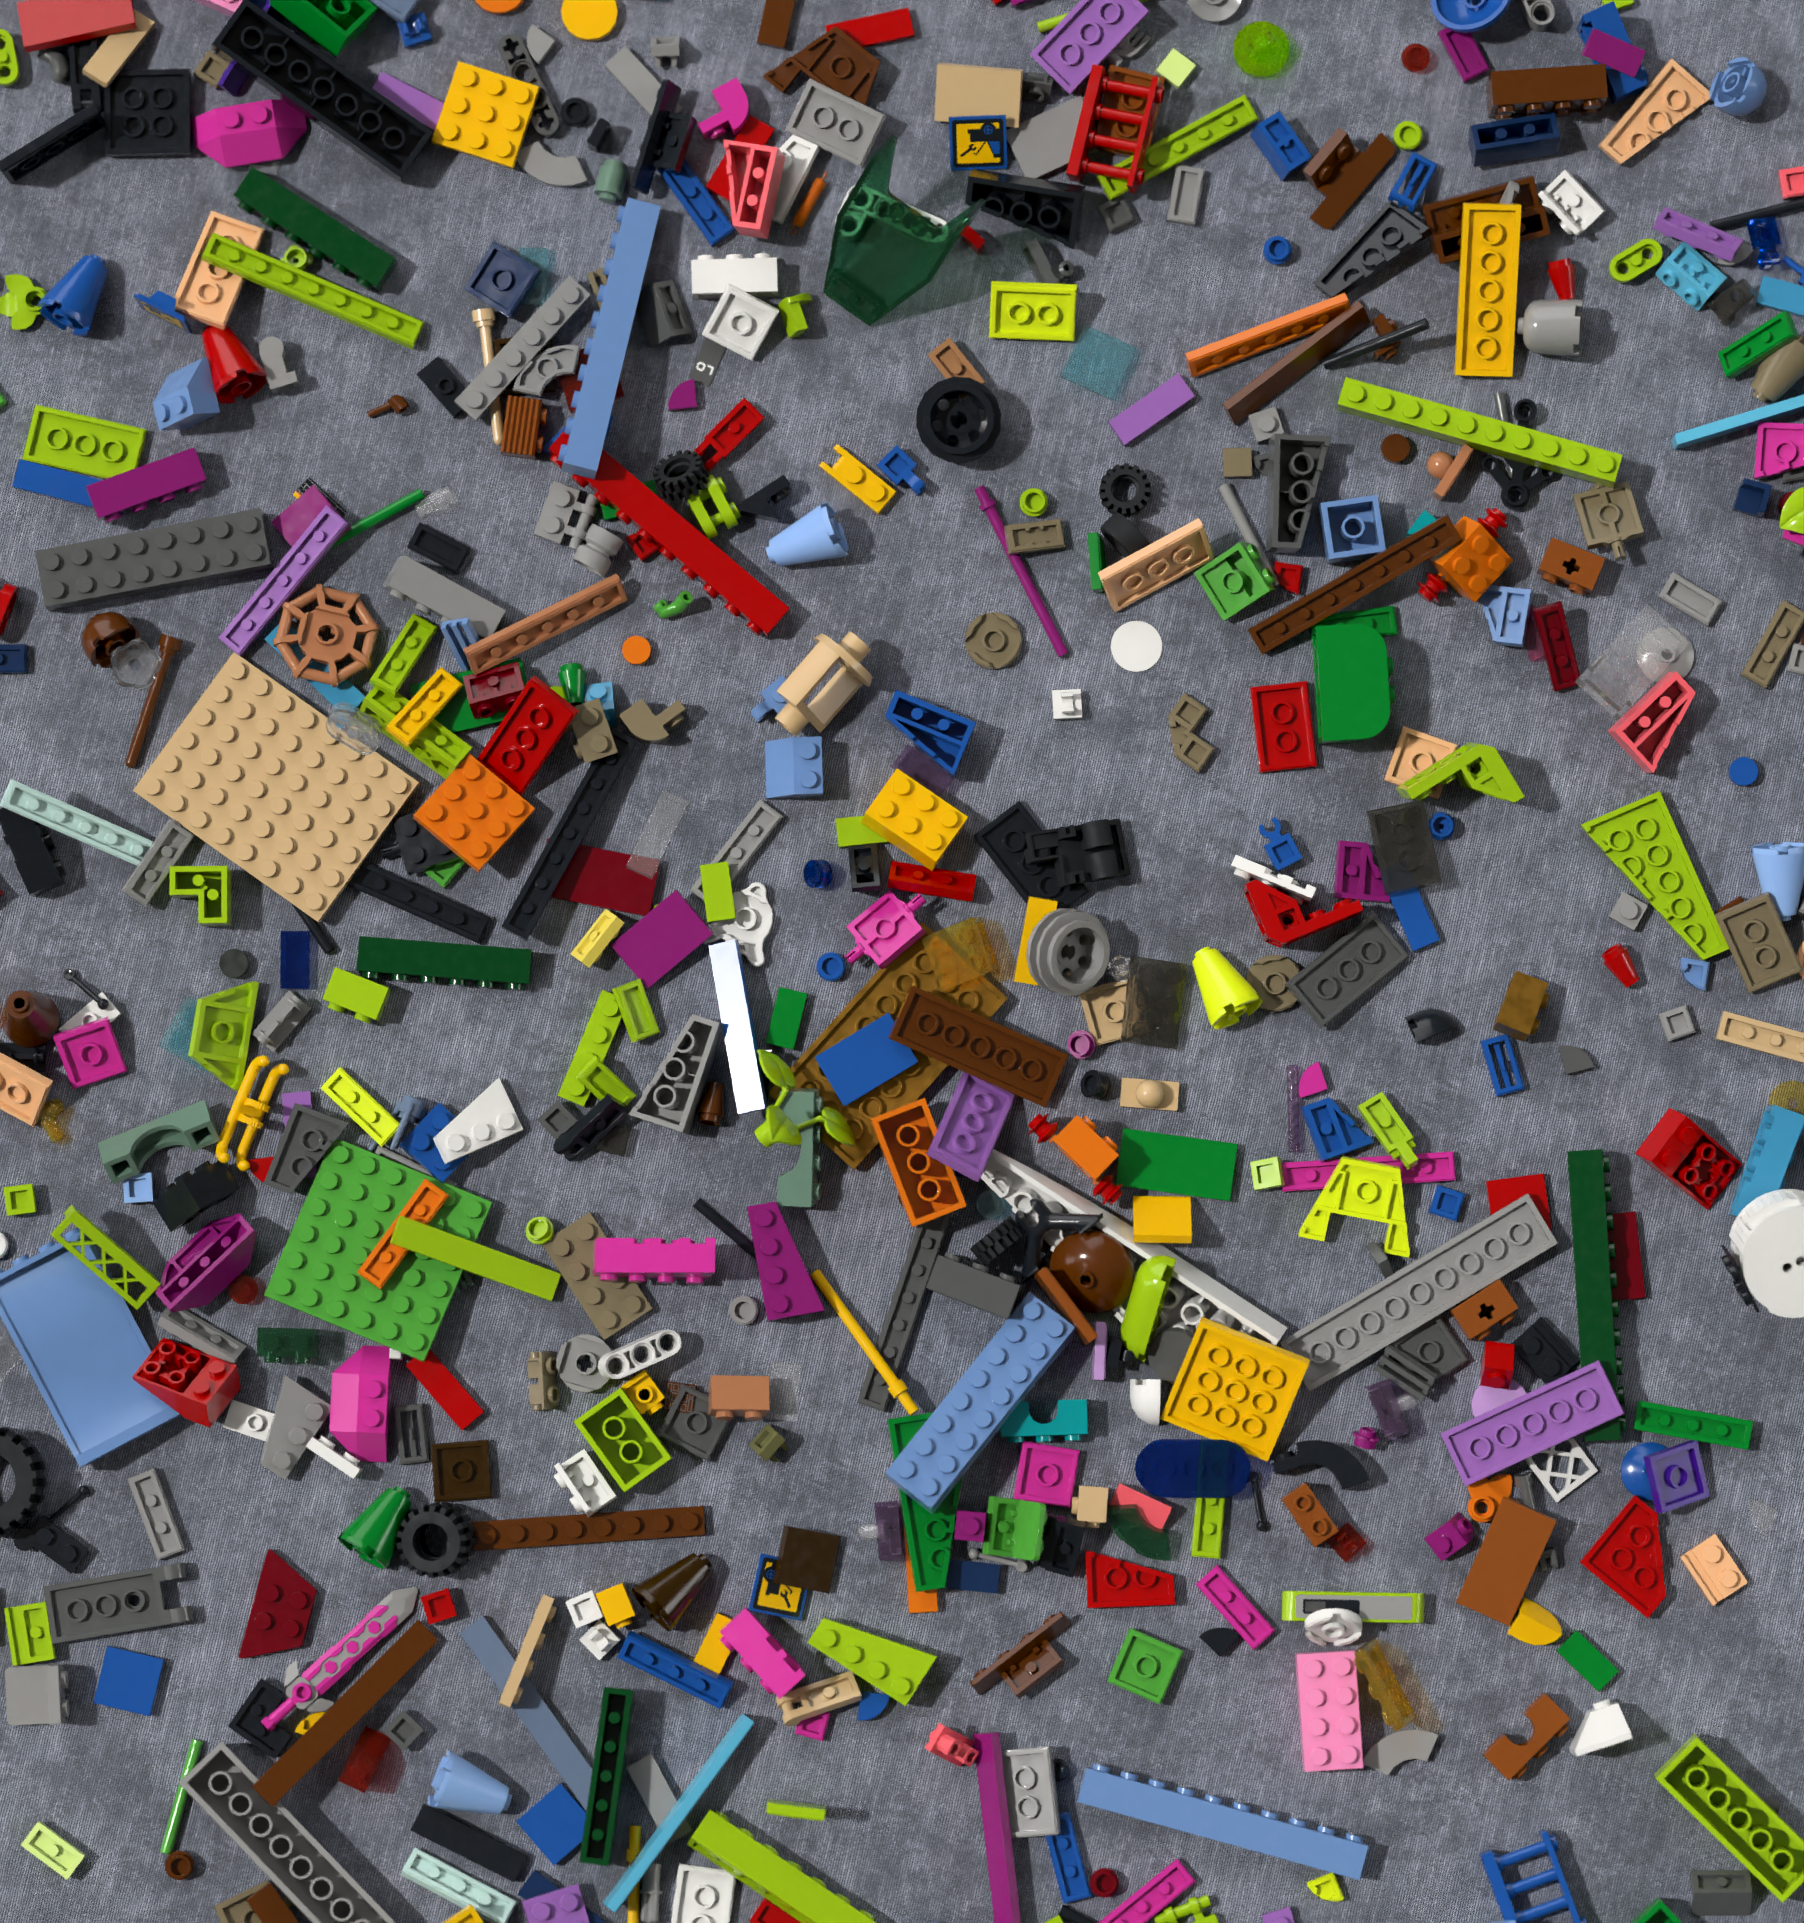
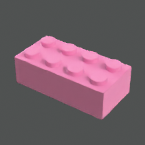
(1328, 1710)

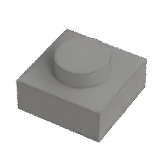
(1265, 424)
(1628, 911)

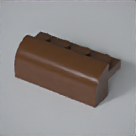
(1445, 216)

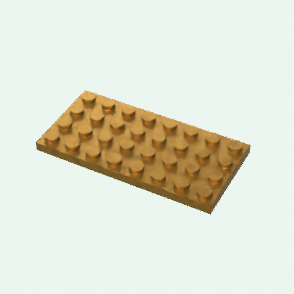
(880, 996)

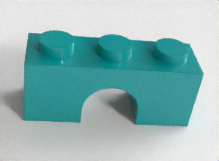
(1070, 1421)

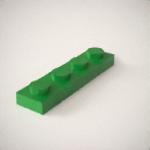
(1692, 1425)

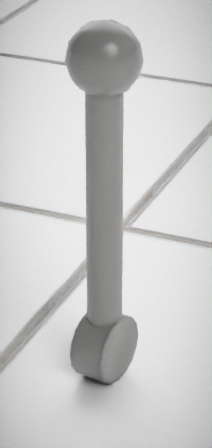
(1021, 1565)

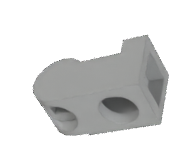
(273, 359)

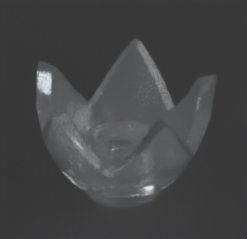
(135, 650)

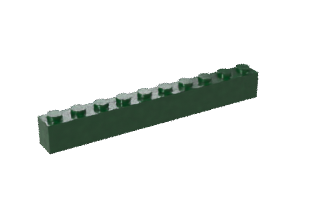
(1593, 1275)

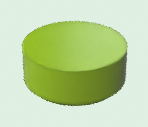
(1407, 136)

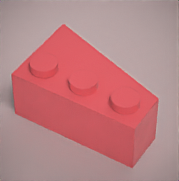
(754, 185)
(1652, 721)

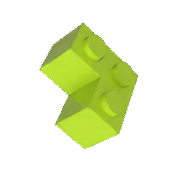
(211, 888)

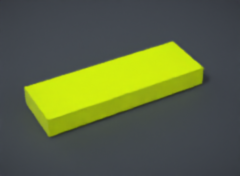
(361, 1106)

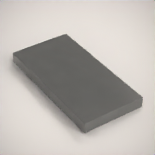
(1347, 970)

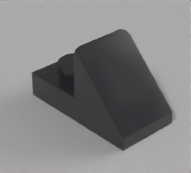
(758, 504)
(864, 867)

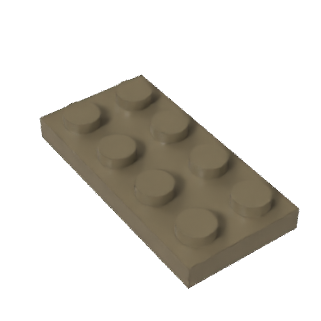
(607, 1304)

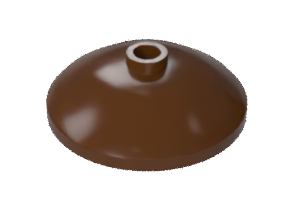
(1103, 1261)

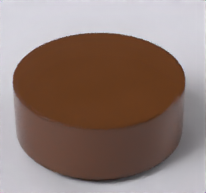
(1395, 448)

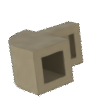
(646, 726)

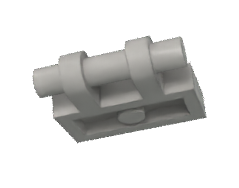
(558, 512)

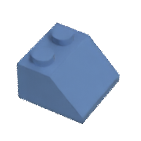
(186, 397)
(794, 768)

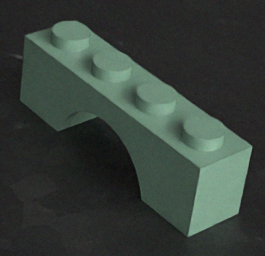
(128, 1151)
(800, 1184)

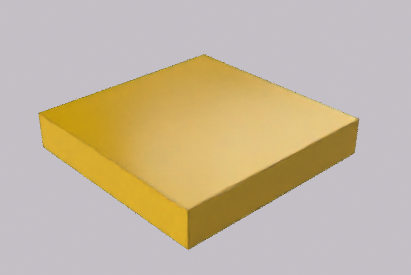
(1162, 1219)

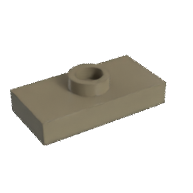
(1034, 536)

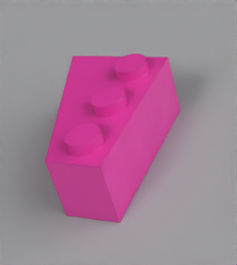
(761, 1653)

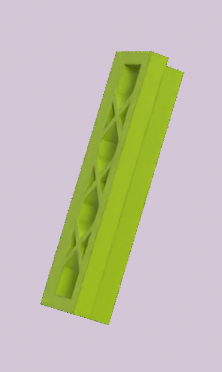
(435, 740)
(109, 1246)

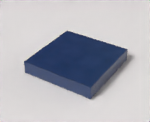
(502, 280)

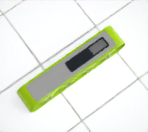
(1367, 1605)

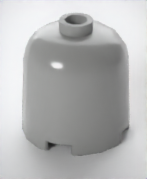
(1552, 327)

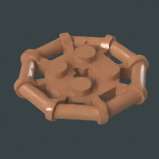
(334, 649)

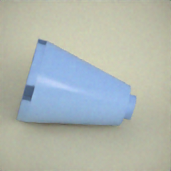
(809, 539)
(1781, 874)
(467, 1788)

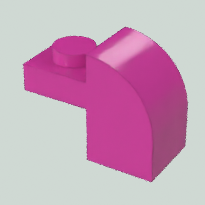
(733, 111)

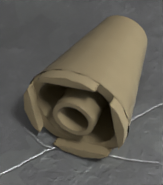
(1779, 371)

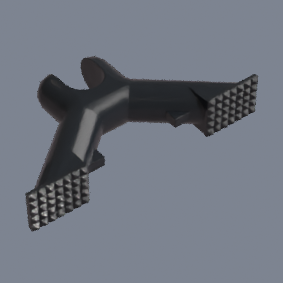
(1047, 1221)

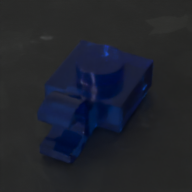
(1766, 237)

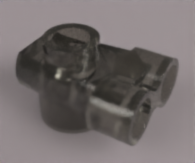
(1725, 304)

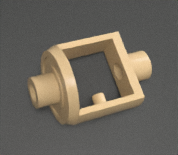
(834, 694)

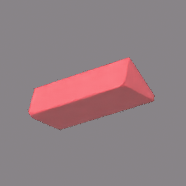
(1151, 1510)

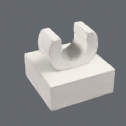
(1067, 704)
(584, 1609)
(599, 1639)

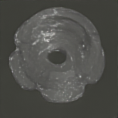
(1119, 973)

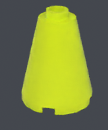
(1223, 989)

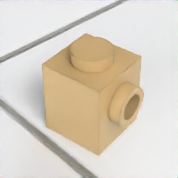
(1090, 1505)

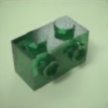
(288, 1343)

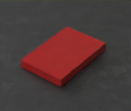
(1283, 727)

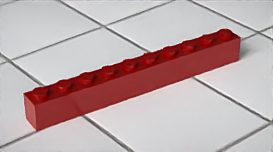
(681, 543)

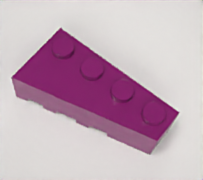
(781, 1271)

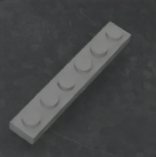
(522, 348)

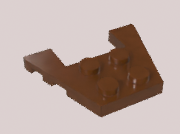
(833, 62)

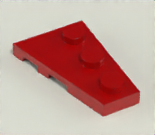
(1125, 1584)

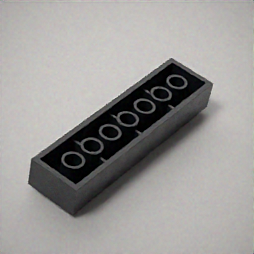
(322, 90)

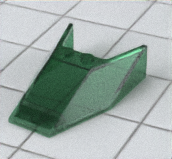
(884, 246)

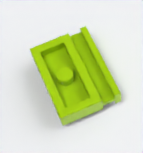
(29, 1633)

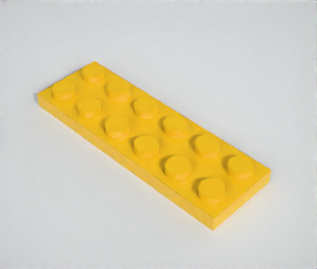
(1487, 289)

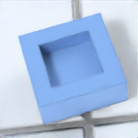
(139, 1188)

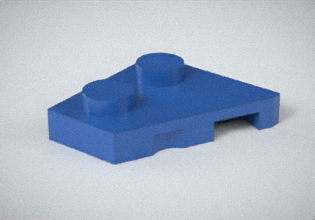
(1332, 1130)

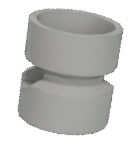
(599, 547)

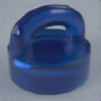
(817, 873)

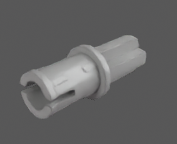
(650, 1894)

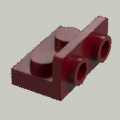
(493, 690)

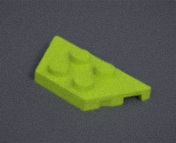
(224, 1031)

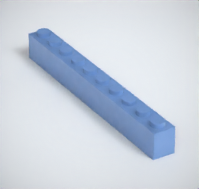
(610, 338)
(1222, 1822)

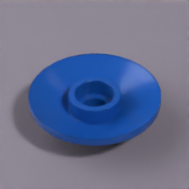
(1634, 1470)

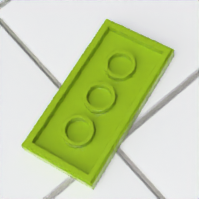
(83, 443)

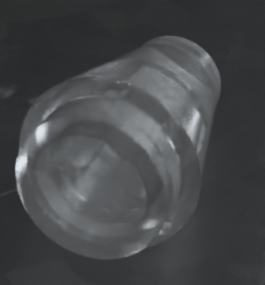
(437, 503)

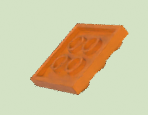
(474, 813)

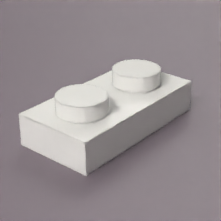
(325, 1448)

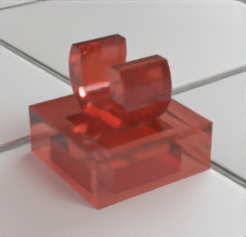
(1346, 1542)

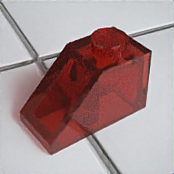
(365, 1759)

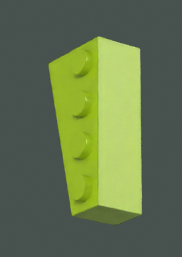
(878, 1660)

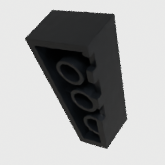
(1030, 203)

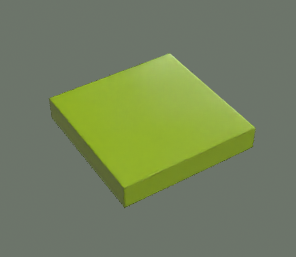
(796, 1810)

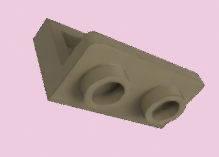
(592, 732)

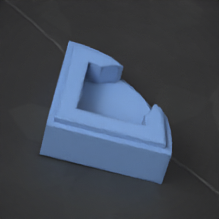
(1695, 972)

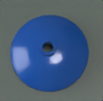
(1466, 16)

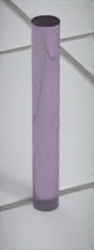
(1293, 1108)

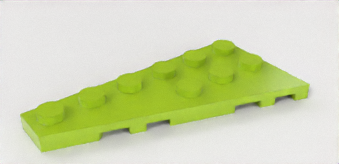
(1653, 858)

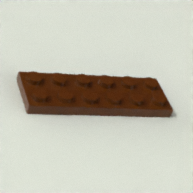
(978, 1046)

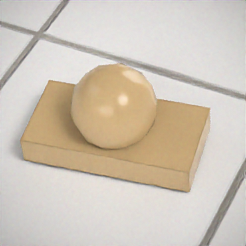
(1149, 1094)

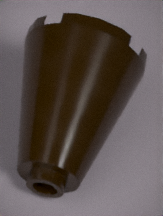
(673, 1589)

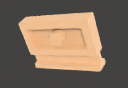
(1713, 1569)

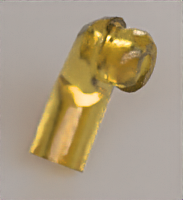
(49, 1119)

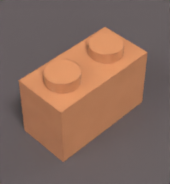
(738, 1397)

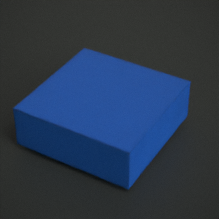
(1446, 1203)

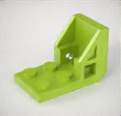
(1487, 777)

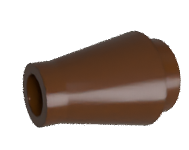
(712, 1105)

